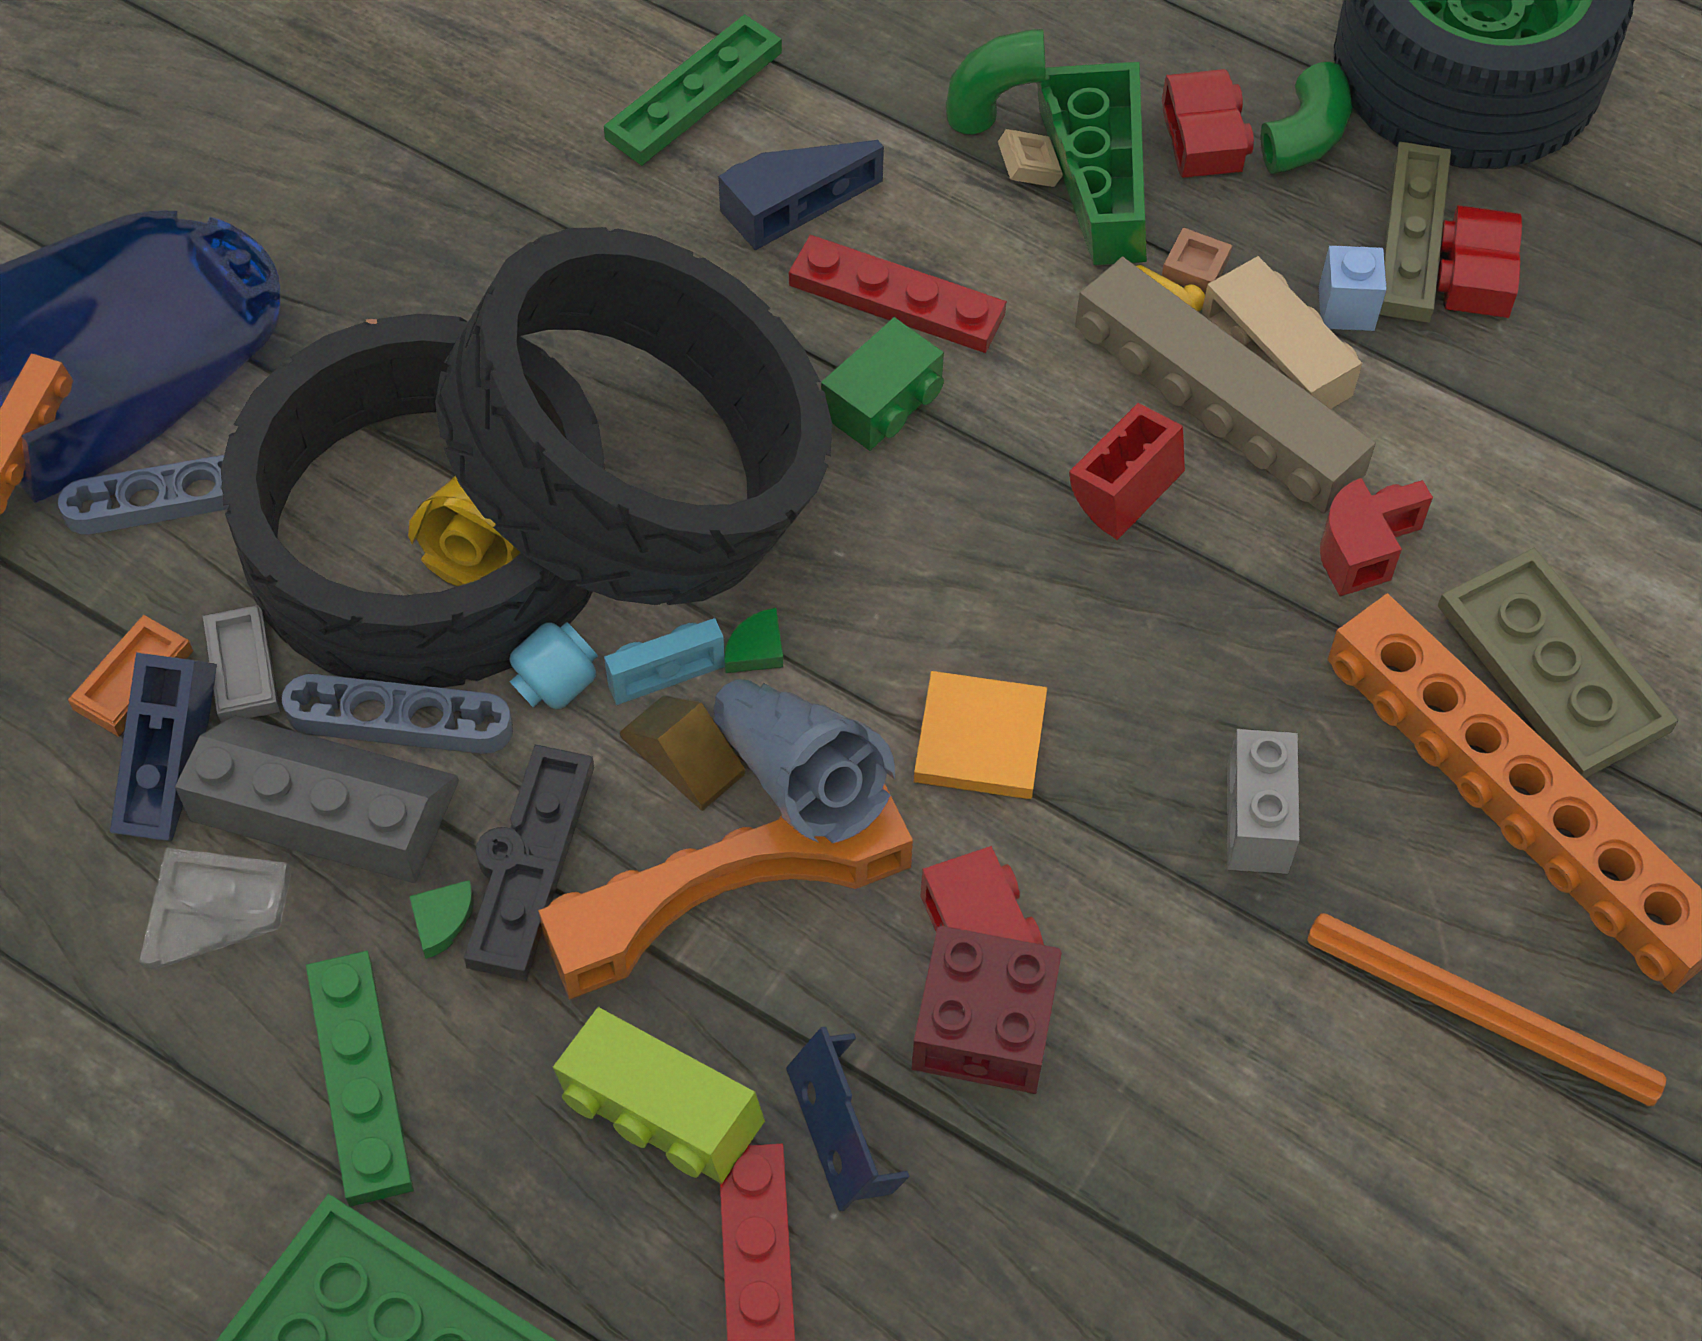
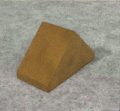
(685, 748)

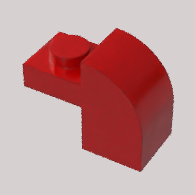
(1361, 532)

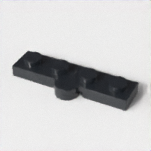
(527, 862)

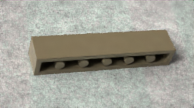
(1223, 384)

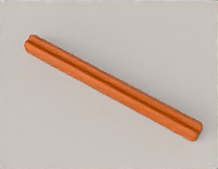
(1488, 1009)

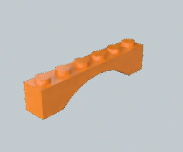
(606, 930)

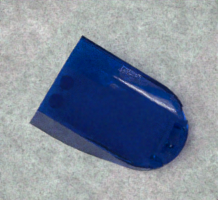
(144, 323)

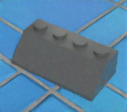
(316, 796)

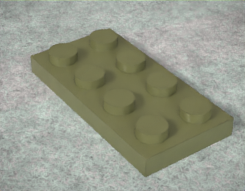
(1557, 663)

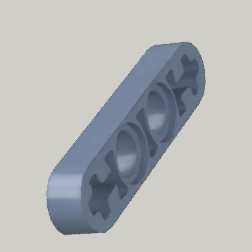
(167, 480)
(400, 704)

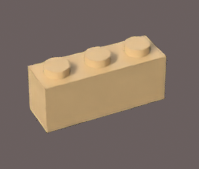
(1282, 330)

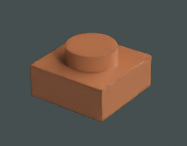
(1196, 259)

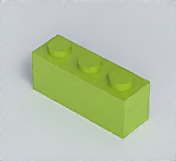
(658, 1096)

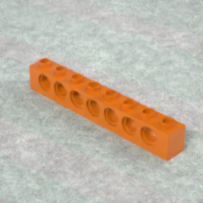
(1521, 758)

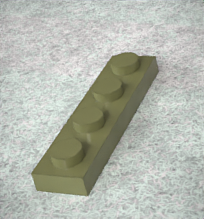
(1414, 231)

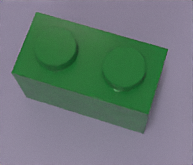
(883, 384)

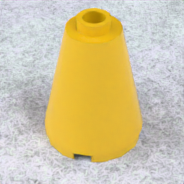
(457, 537)

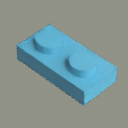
(665, 661)

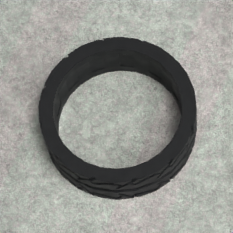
(300, 413)
(574, 512)

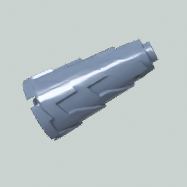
(808, 758)

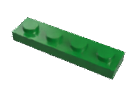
(692, 89)
(359, 1079)

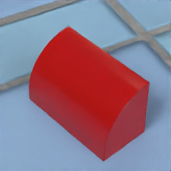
(1129, 469)

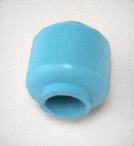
(553, 665)

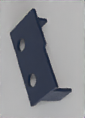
(834, 1121)

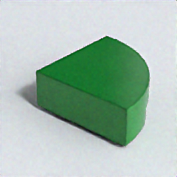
(755, 644)
(442, 915)

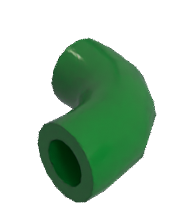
(988, 73)
(1315, 126)

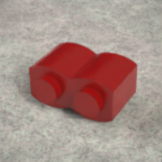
(1206, 123)
(1480, 261)

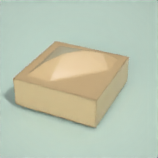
(1030, 158)

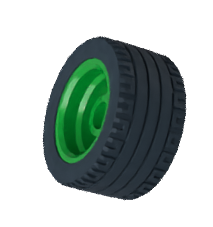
(1480, 74)

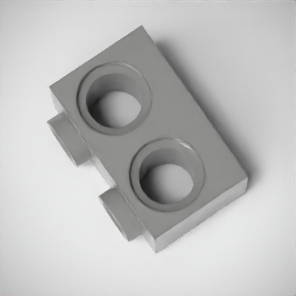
(1262, 801)

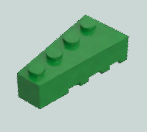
(1098, 142)

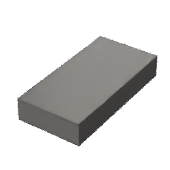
(244, 669)

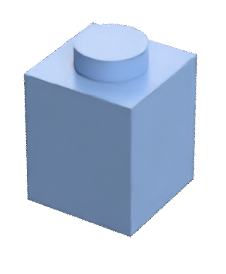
(1352, 287)

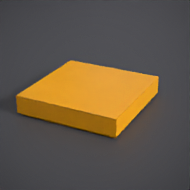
(980, 735)

